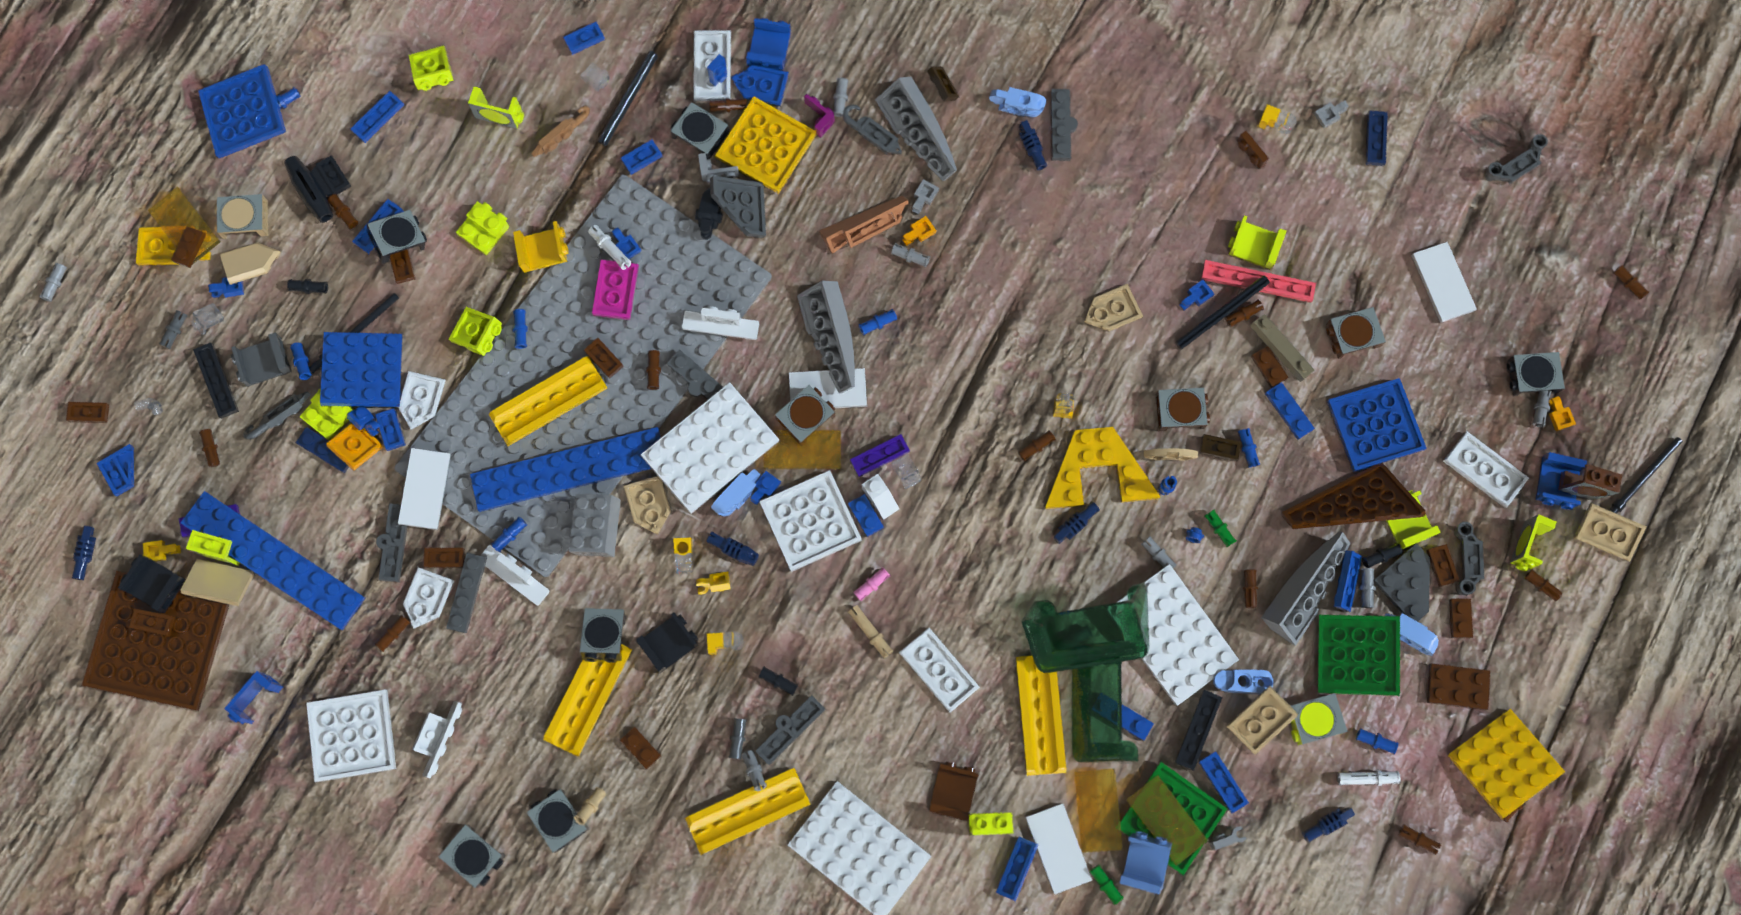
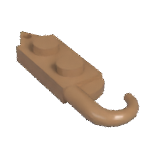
(560, 132)

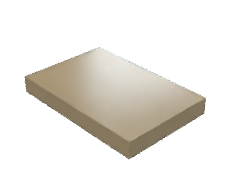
(1610, 532)
(217, 582)
(1262, 720)

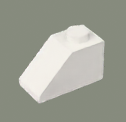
(880, 496)

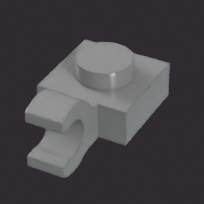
(1330, 114)
(924, 194)
(1222, 841)

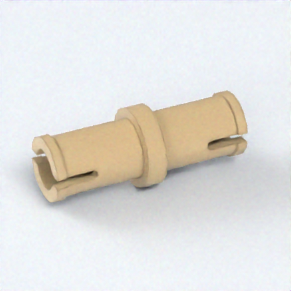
(589, 806)

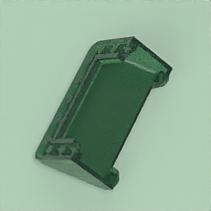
(1088, 634)
(1099, 716)

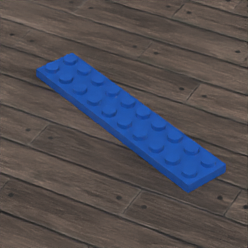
(562, 470)
(275, 561)

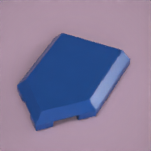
(762, 83)

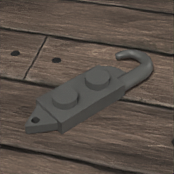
(872, 132)
(277, 415)

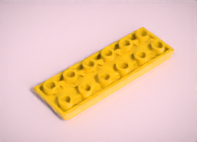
(547, 400)
(584, 703)
(1040, 719)
(747, 811)

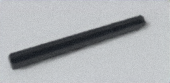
(627, 98)
(1222, 312)

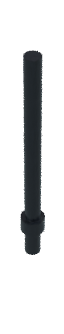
(362, 325)
(1619, 504)

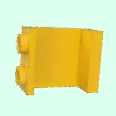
(541, 248)

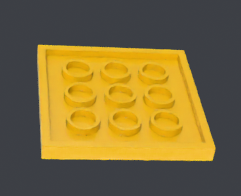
(766, 144)
(1506, 763)

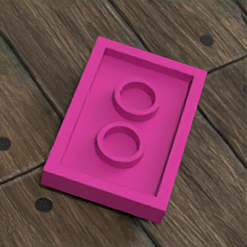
(615, 290)

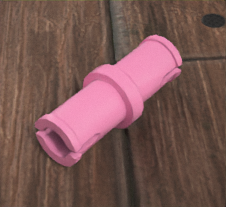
(871, 584)

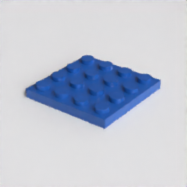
(242, 111)
(361, 369)
(1376, 424)

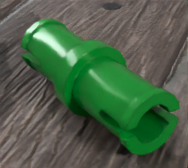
(1220, 528)
(1106, 884)

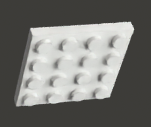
(810, 521)
(351, 736)

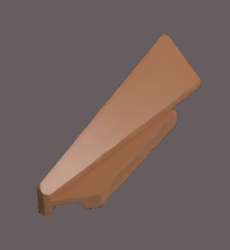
(864, 225)

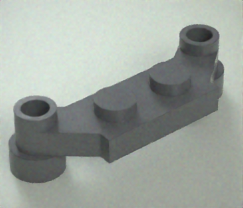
(1520, 165)
(1471, 559)

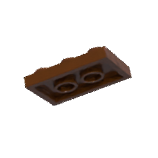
(1458, 686)

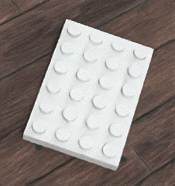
(710, 448)
(1183, 641)
(859, 850)

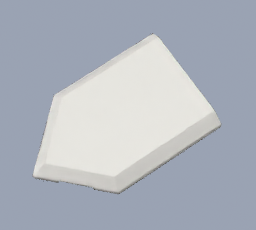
(420, 398)
(426, 596)

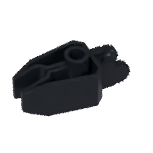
(708, 215)

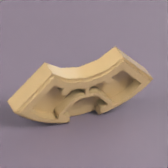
(1171, 454)

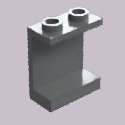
(261, 361)

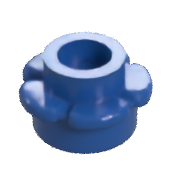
(1194, 535)

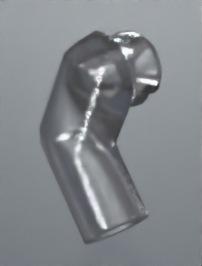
(149, 403)

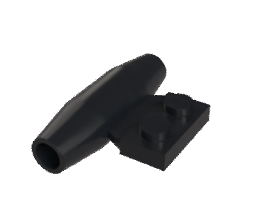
(315, 185)

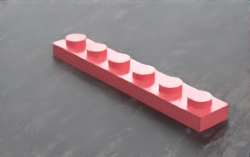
(1244, 277)

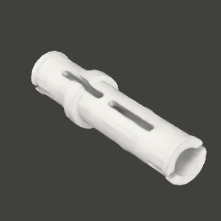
(604, 241)
(1376, 777)

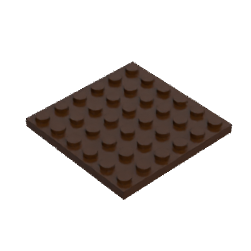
(152, 664)

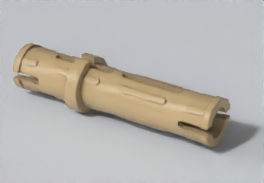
(870, 631)

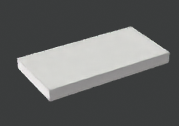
(706, 48)
(1444, 282)
(822, 381)
(1486, 469)
(424, 489)
(939, 670)
(1058, 849)

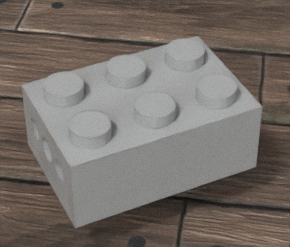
(594, 525)

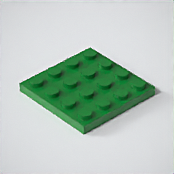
(1359, 655)
(1198, 805)

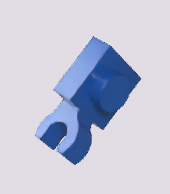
(626, 244)
(225, 288)
(1198, 294)
(363, 418)
(766, 486)

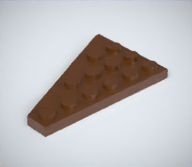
(1359, 499)

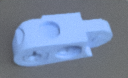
(1018, 102)
(736, 494)
(1417, 635)
(1228, 681)

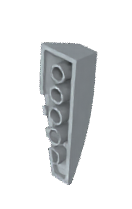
(916, 123)
(829, 326)
(1298, 599)

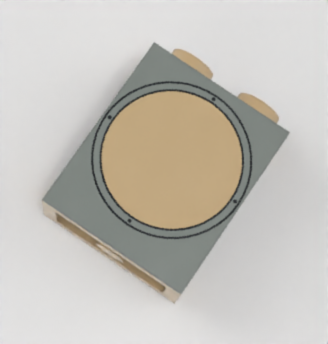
(241, 214)

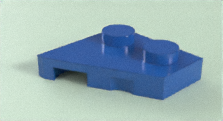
(119, 470)

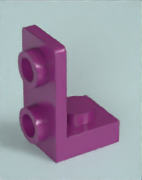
(824, 123)

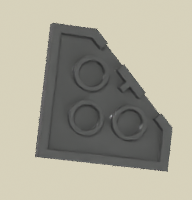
(742, 203)
(1408, 583)

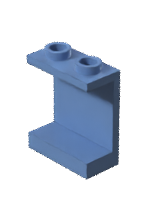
(1146, 862)

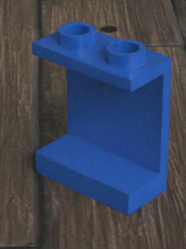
(769, 44)
(1549, 478)
(248, 693)

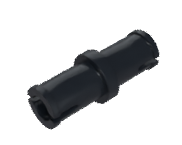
(307, 286)
(1382, 555)
(778, 680)

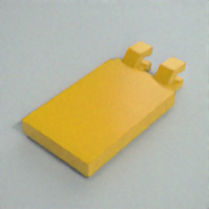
(156, 248)

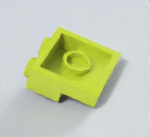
(430, 68)
(483, 227)
(476, 331)
(325, 419)

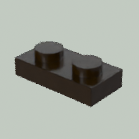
(943, 83)
(1220, 447)

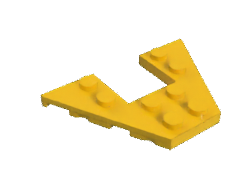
(1098, 449)

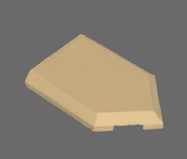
(248, 261)
(1113, 309)
(648, 503)

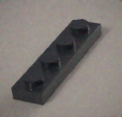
(216, 380)
(1198, 730)

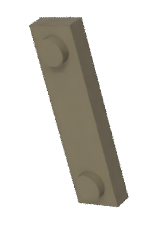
(1282, 348)

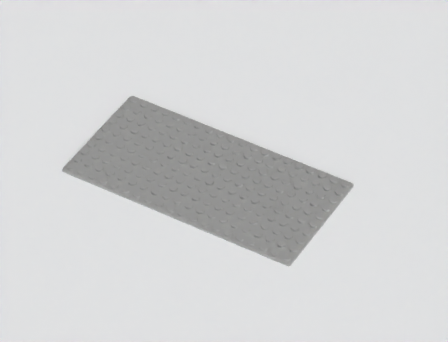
(674, 276)

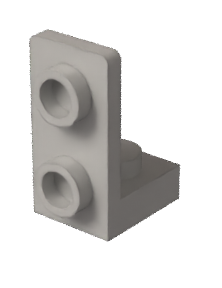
(707, 172)

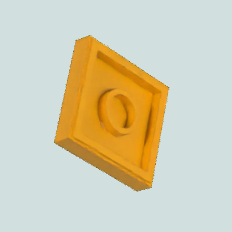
(354, 446)

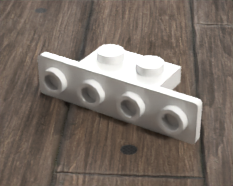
(720, 323)
(515, 576)
(433, 737)

